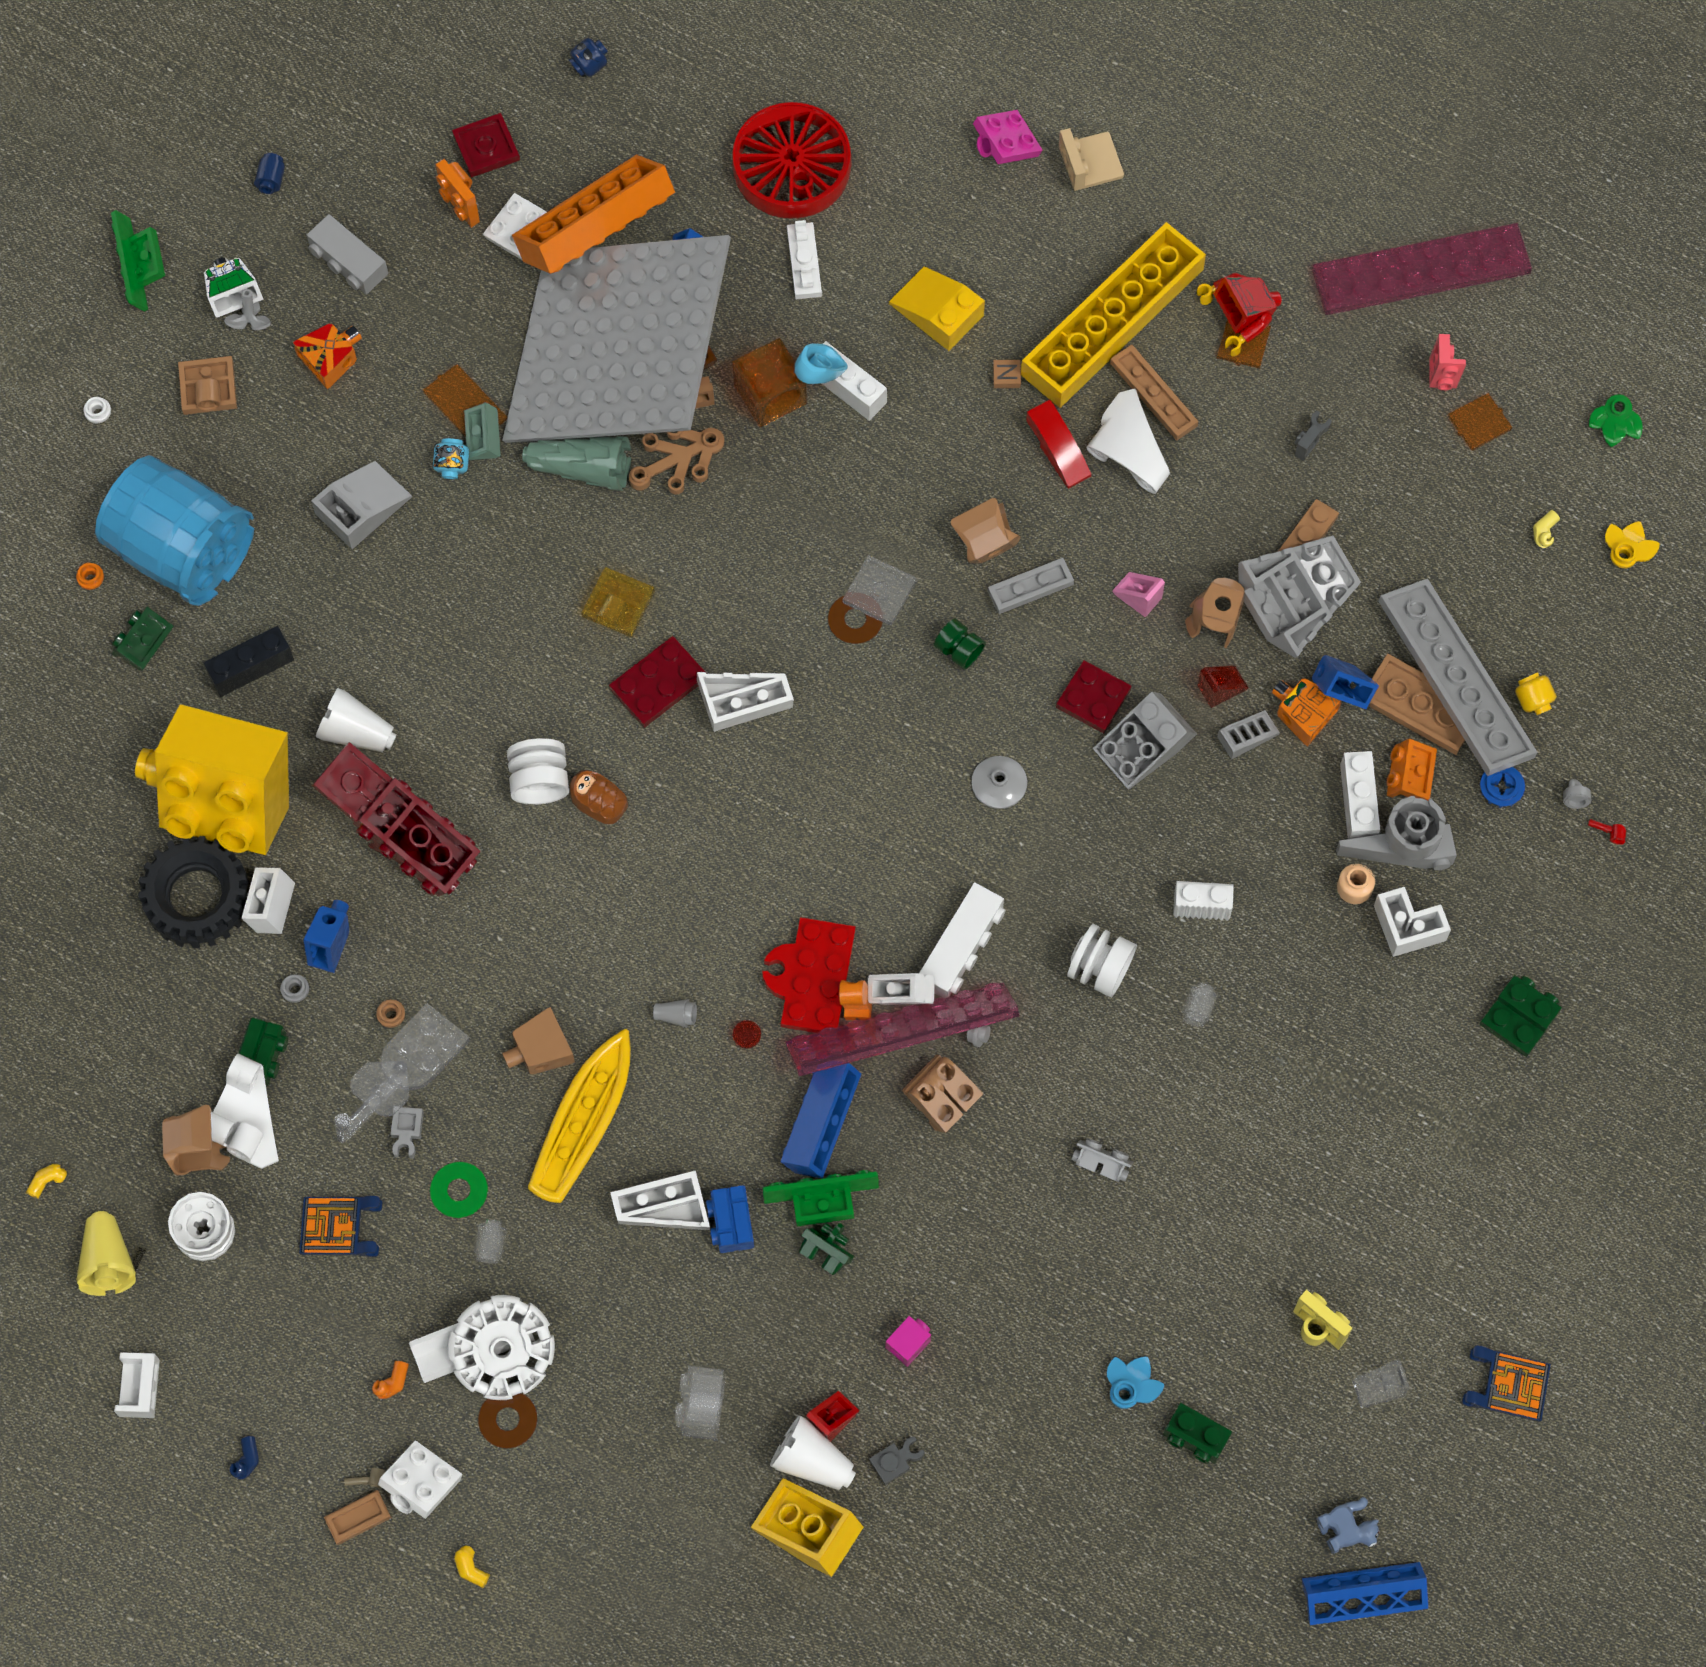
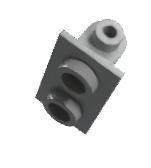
(1113, 1162)

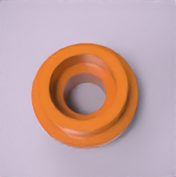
(86, 570)

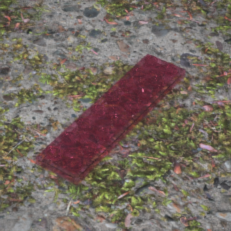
(1421, 269)
(901, 1028)

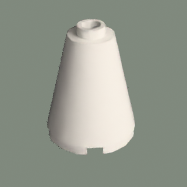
(354, 723)
(812, 1457)

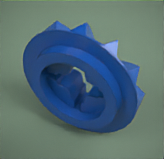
(1512, 779)

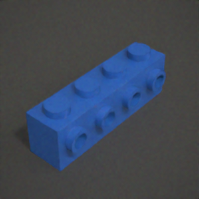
(820, 1120)

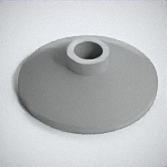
(999, 794)

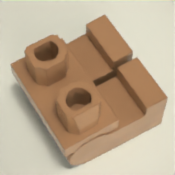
(942, 1093)

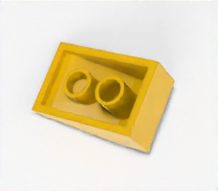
(939, 306)
(808, 1526)

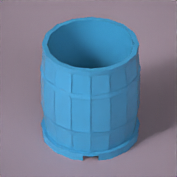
(174, 529)

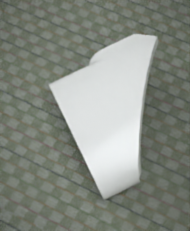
(1130, 442)
(243, 1115)

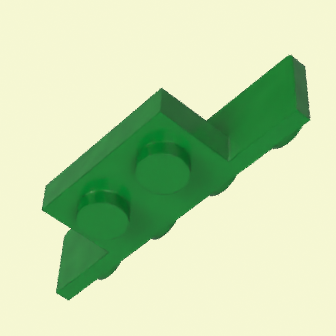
(138, 257)
(822, 1198)

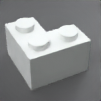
(1409, 929)

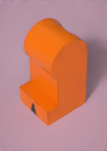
(855, 1000)

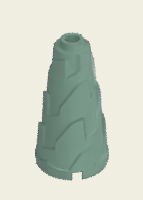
(592, 460)

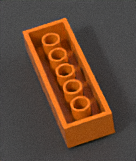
(593, 214)

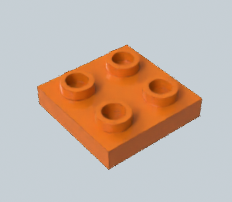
(455, 189)

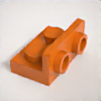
(1411, 770)

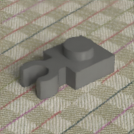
(893, 1462)

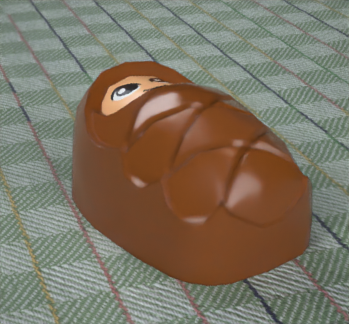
(597, 797)

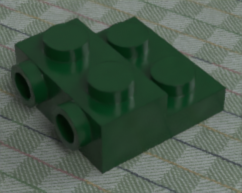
(1521, 1015)

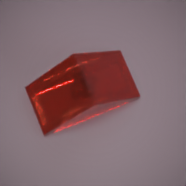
(1220, 684)

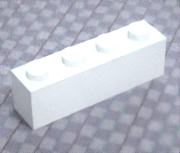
(963, 938)

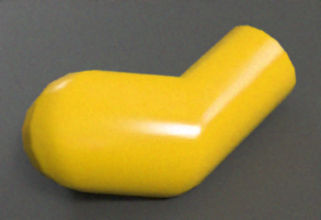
(43, 1176)
(466, 1567)

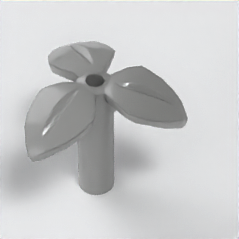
(249, 311)

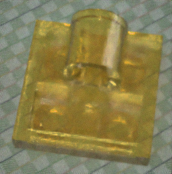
(618, 602)

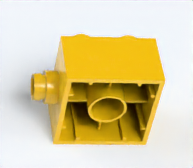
(219, 779)

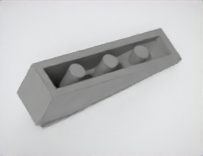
(1377, 849)

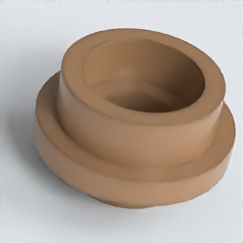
(385, 1007)

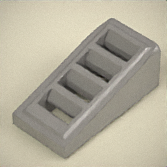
(1233, 749)

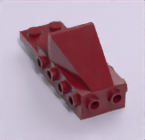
(397, 821)

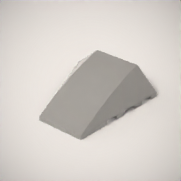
(1297, 591)

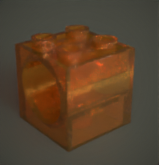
(769, 382)

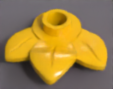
(1630, 542)

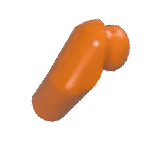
(394, 1384)

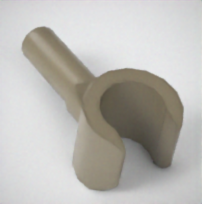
(373, 1480)

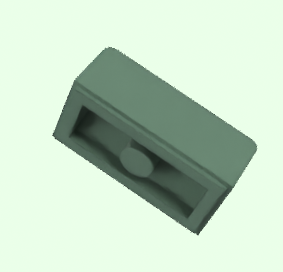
(482, 432)

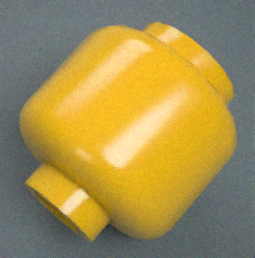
(1535, 693)

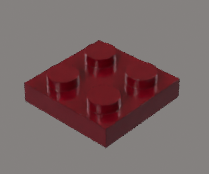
(486, 145)
(1093, 696)

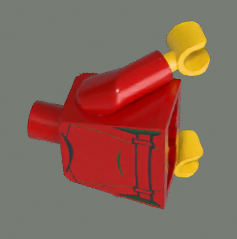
(1245, 304)

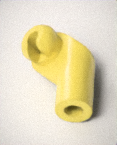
(1541, 529)

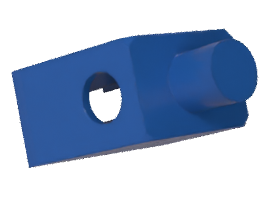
(1334, 680)
(327, 936)

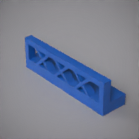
(1365, 1586)

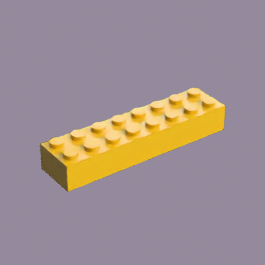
(1113, 315)

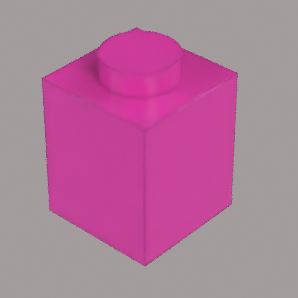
(909, 1340)

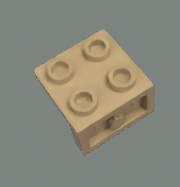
(1089, 159)

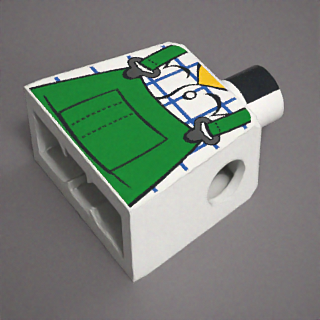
(226, 283)

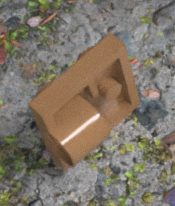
(207, 385)

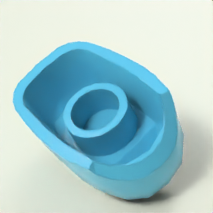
(819, 364)

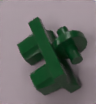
(837, 1255)

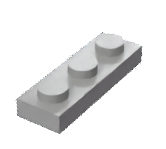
(1030, 585)

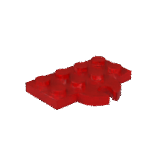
(811, 974)

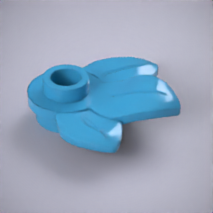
(1134, 1379)

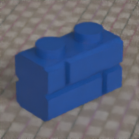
(731, 1219)

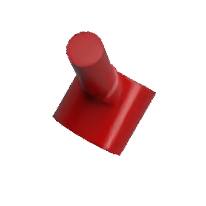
(1616, 831)

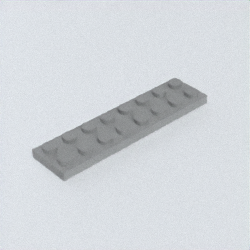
(1457, 677)

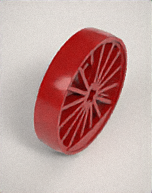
(803, 157)

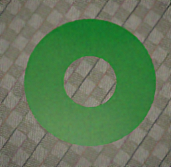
(462, 1208)

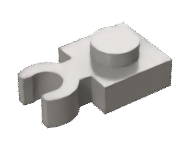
(406, 1126)

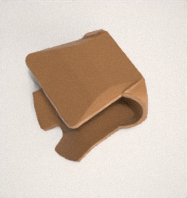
(985, 531)
(1206, 613)
(190, 1144)

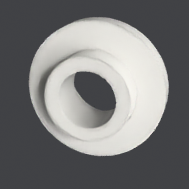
(97, 403)

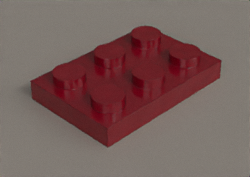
(657, 681)

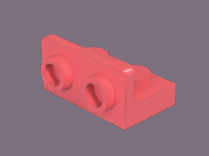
(1443, 369)

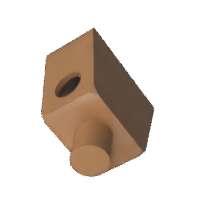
(539, 1045)

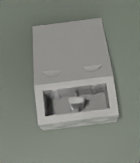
(359, 503)
(1144, 739)

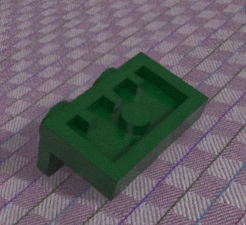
(142, 638)
(1196, 1434)

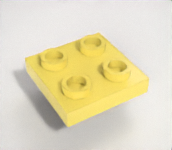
(1313, 1310)

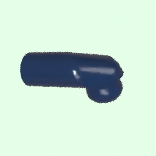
(248, 1461)

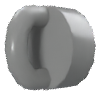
(1576, 795)

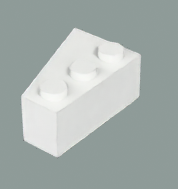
(743, 697)
(663, 1203)

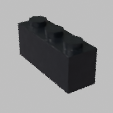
(248, 661)

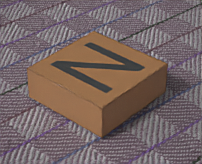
(1007, 373)

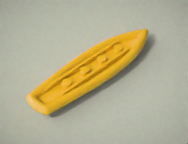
(582, 1119)

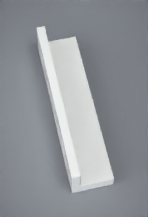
(432, 1349)

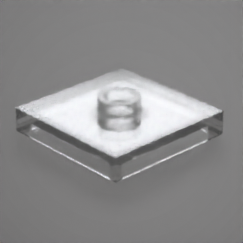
(879, 590)

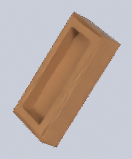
(357, 1517)

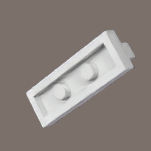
(804, 260)

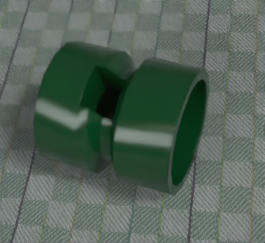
(962, 646)

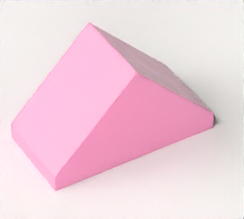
(1140, 592)

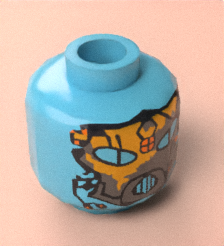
(450, 458)

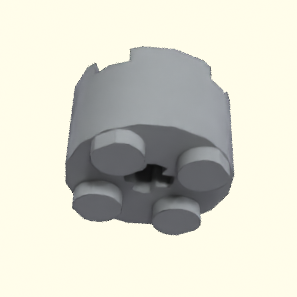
(1413, 843)

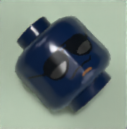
(588, 57)

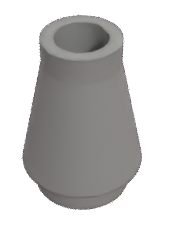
(676, 1012)

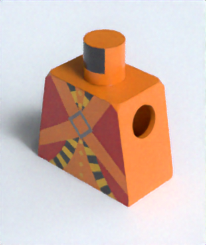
(328, 352)

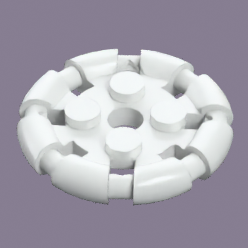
(497, 1330)

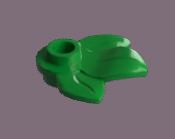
(1614, 423)

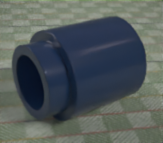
(269, 173)

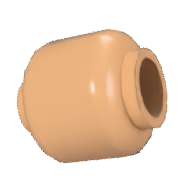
(1355, 883)

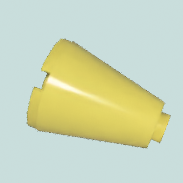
(104, 1257)

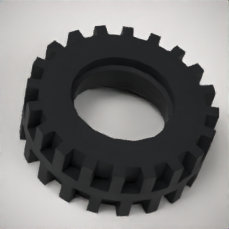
(179, 861)

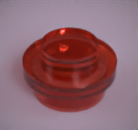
(746, 1034)

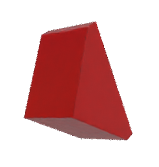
(832, 1415)

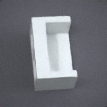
(138, 1385)

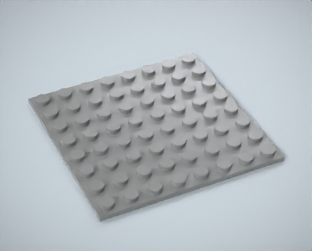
(618, 341)

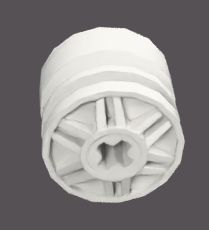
(537, 771)
(1101, 960)
(196, 1211)

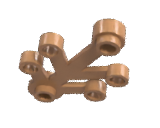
(678, 455)

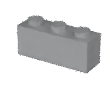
(346, 255)

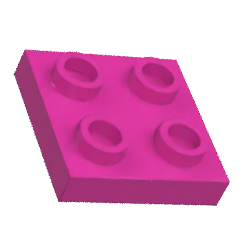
(1005, 137)

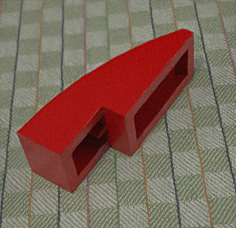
(1058, 443)

